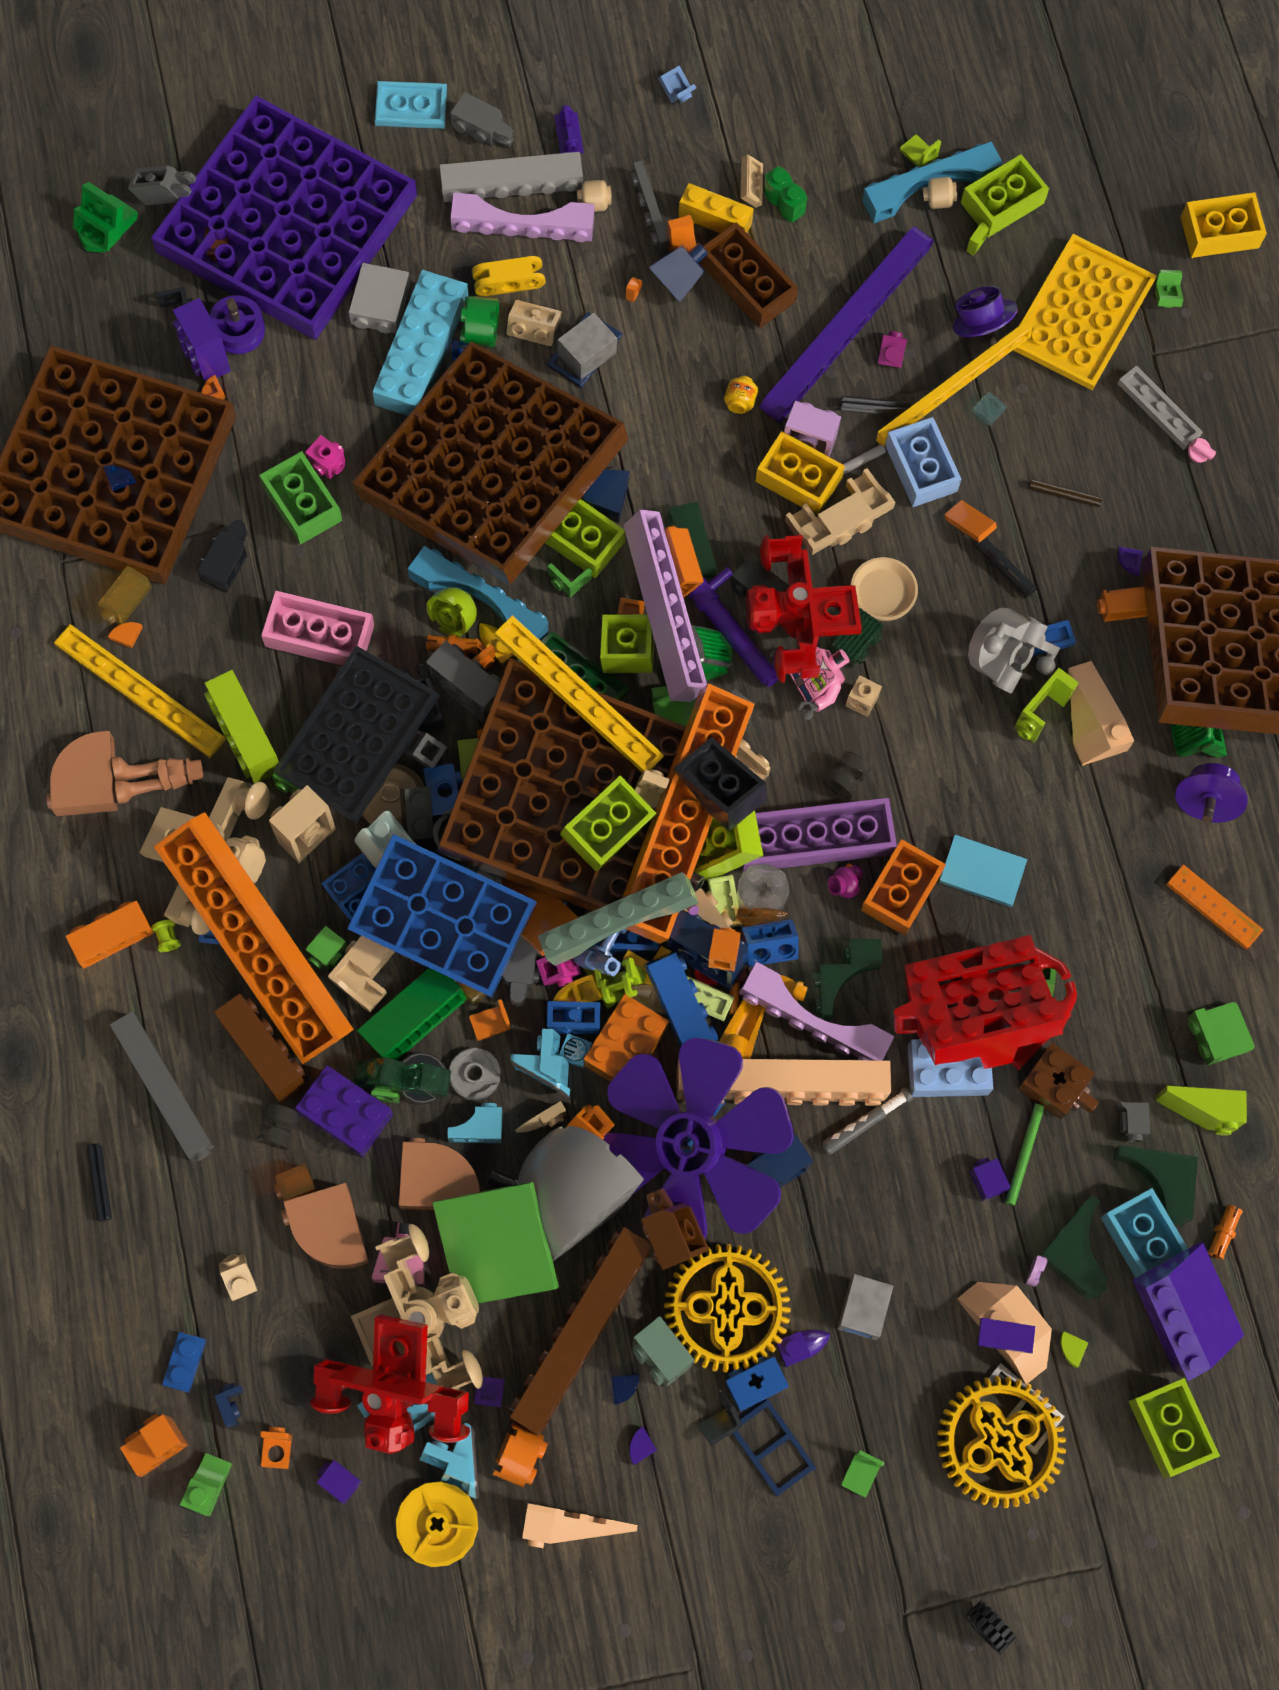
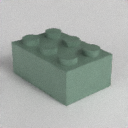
(661, 1352)

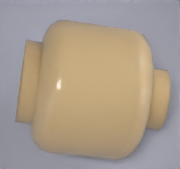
(940, 192)
(595, 193)

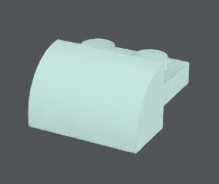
(377, 836)

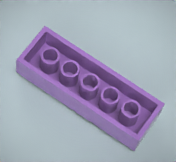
(825, 834)

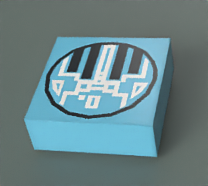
(575, 1050)

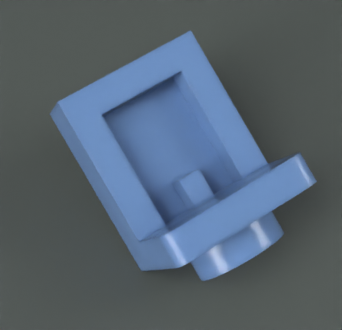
(676, 85)

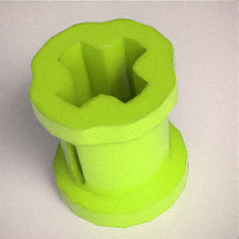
(165, 935)

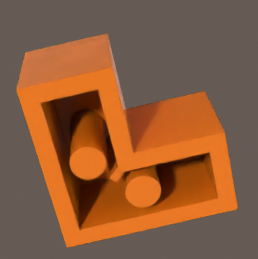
(156, 1444)

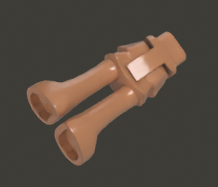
(171, 772)

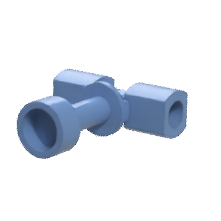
(600, 957)

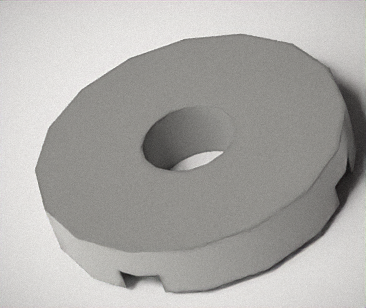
(479, 1088)

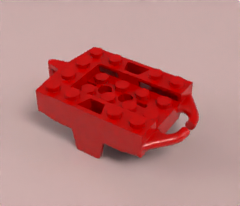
(990, 1027)

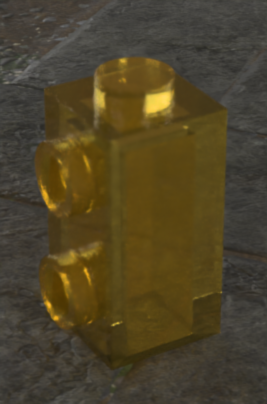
(124, 596)

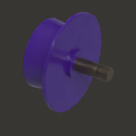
(983, 313)
(1212, 794)

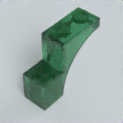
(861, 955)
(400, 1076)

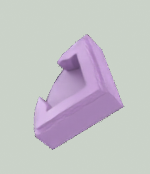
(1038, 1265)

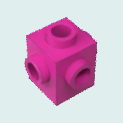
(326, 457)
(559, 974)

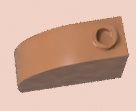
(84, 777)
(433, 1174)
(327, 1227)

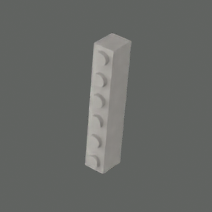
(513, 176)

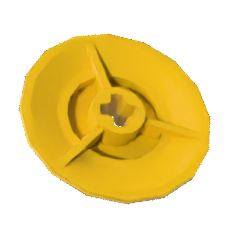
(415, 1518)

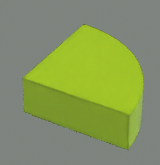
(1072, 1348)

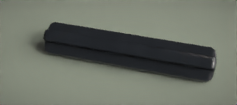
(873, 405)
(99, 1182)

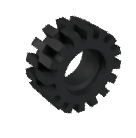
(990, 1627)

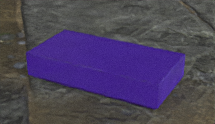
(1006, 1336)

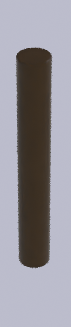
(1065, 493)

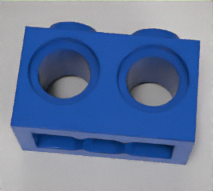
(771, 942)

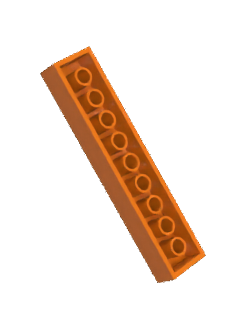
(680, 819)
(253, 937)

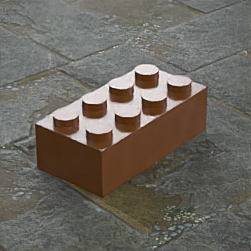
(748, 275)
(265, 1054)

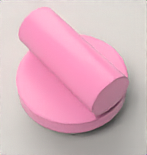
(1200, 450)

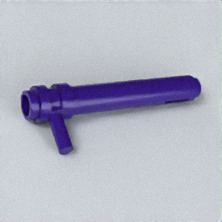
(708, 602)

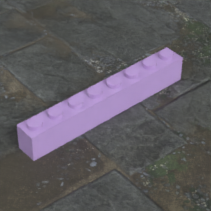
(665, 606)

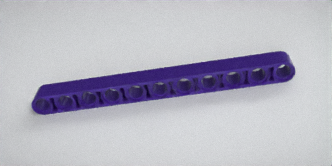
(846, 324)

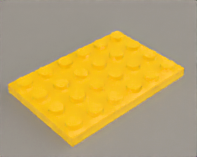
(1084, 311)

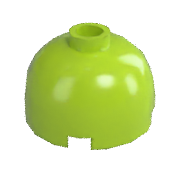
(452, 610)

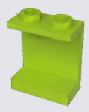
(1059, 688)

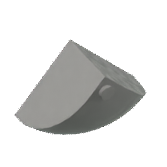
(576, 1185)

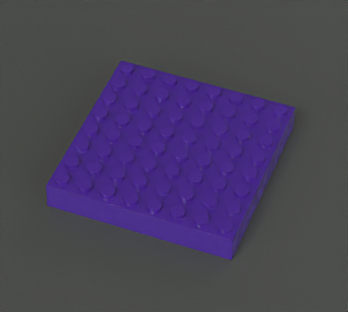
(294, 213)

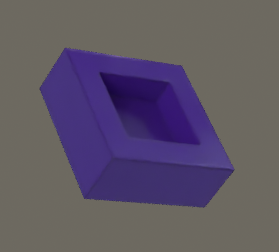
(490, 1392)

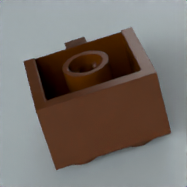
(1071, 1087)
(672, 1230)

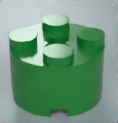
(480, 321)

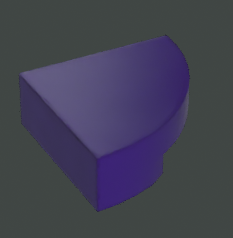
(1130, 559)
(641, 1446)

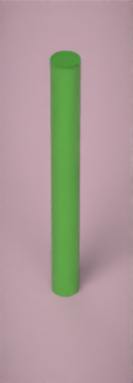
(1024, 1154)

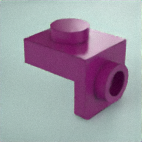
(892, 349)

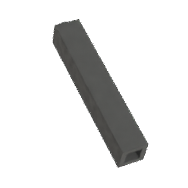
(162, 1087)

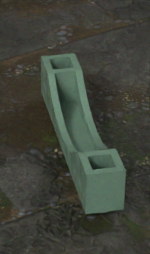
(652, 902)

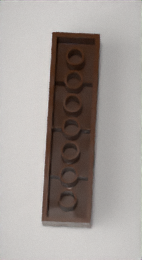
(581, 1332)

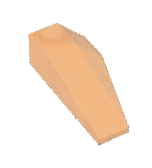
(1095, 718)
(558, 1526)

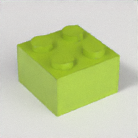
(627, 644)

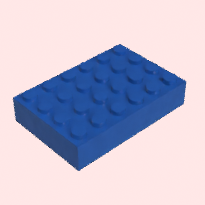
(442, 915)

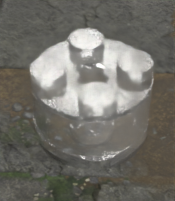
(765, 878)

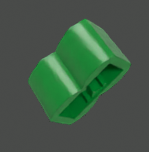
(785, 194)

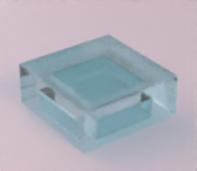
(989, 408)

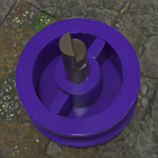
(238, 324)

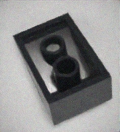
(722, 783)

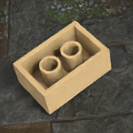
(302, 823)

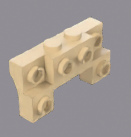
(845, 518)
(358, 969)

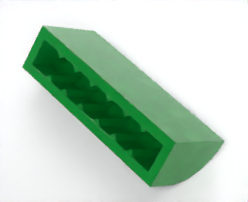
(412, 1014)

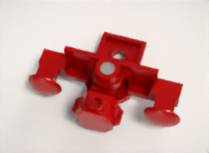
(391, 1388)

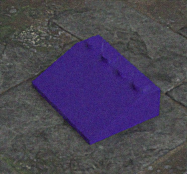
(1189, 1311)

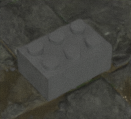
(463, 679)

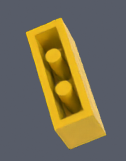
(714, 210)

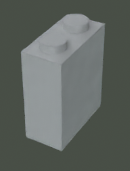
(379, 298)

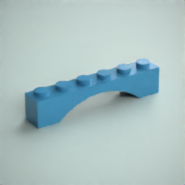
(886, 197)
(436, 573)

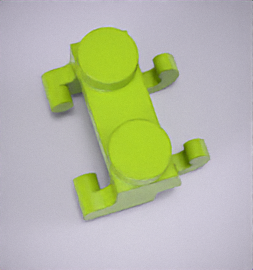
(632, 976)

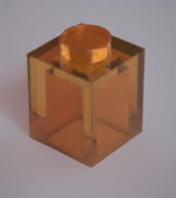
(294, 1183)

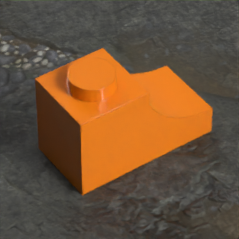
(681, 232)

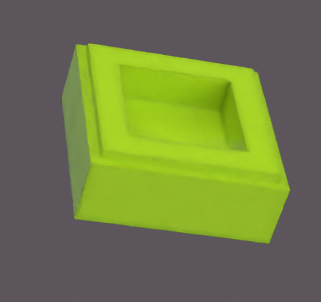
(977, 238)

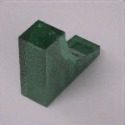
(1169, 1174)
(1072, 1255)

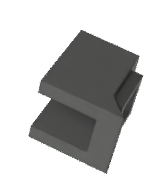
(1134, 1120)

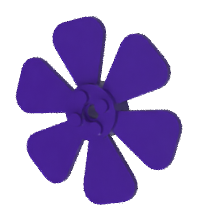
(753, 1125)

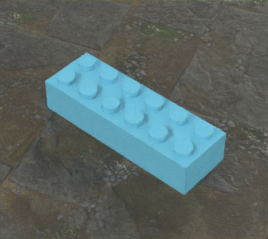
(420, 343)

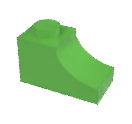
(206, 1485)

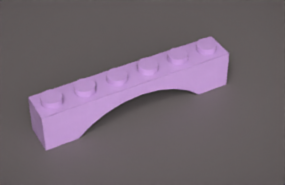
(475, 215)
(768, 990)

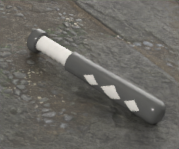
(863, 1123)

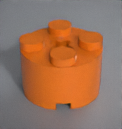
(519, 1456)

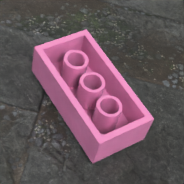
(315, 628)

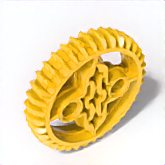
(747, 1319)
(1008, 1453)

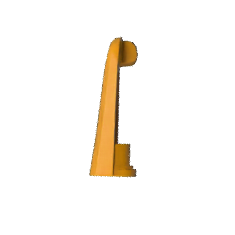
(747, 1020)

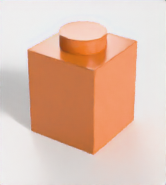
(724, 949)

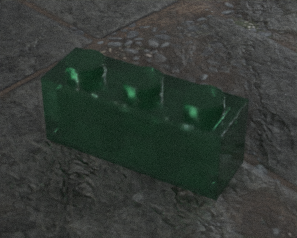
(689, 517)

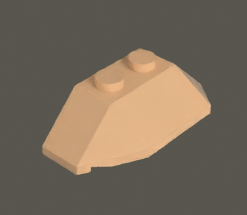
(1011, 1305)

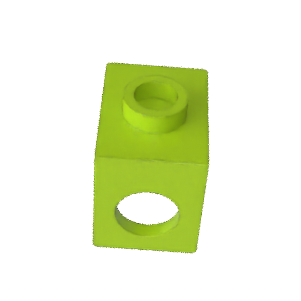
(919, 152)

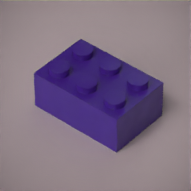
(200, 340)
(344, 1111)

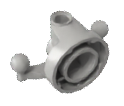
(1006, 645)

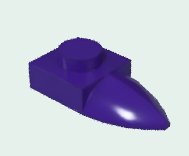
(802, 1345)

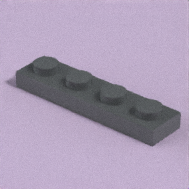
(652, 214)

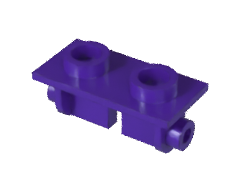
(568, 131)

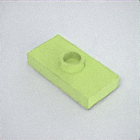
(725, 892)
(715, 1001)

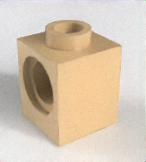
(863, 696)

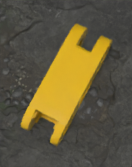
(508, 276)

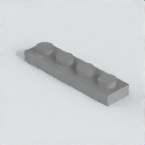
(1159, 407)

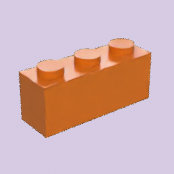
(109, 934)

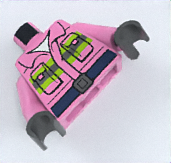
(823, 690)

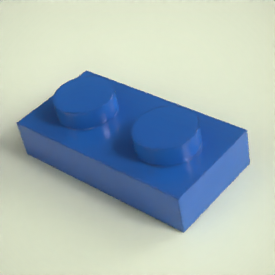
(1059, 635)
(184, 1362)

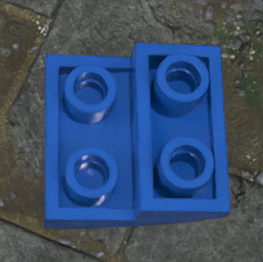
(349, 884)

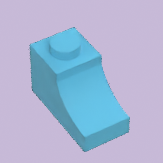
(482, 1127)

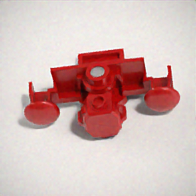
(800, 608)

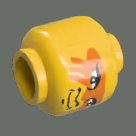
(740, 394)

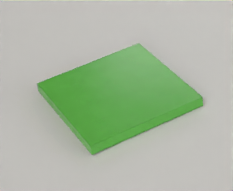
(497, 1242)

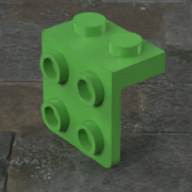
(1220, 1033)

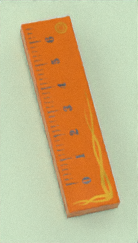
(1215, 907)

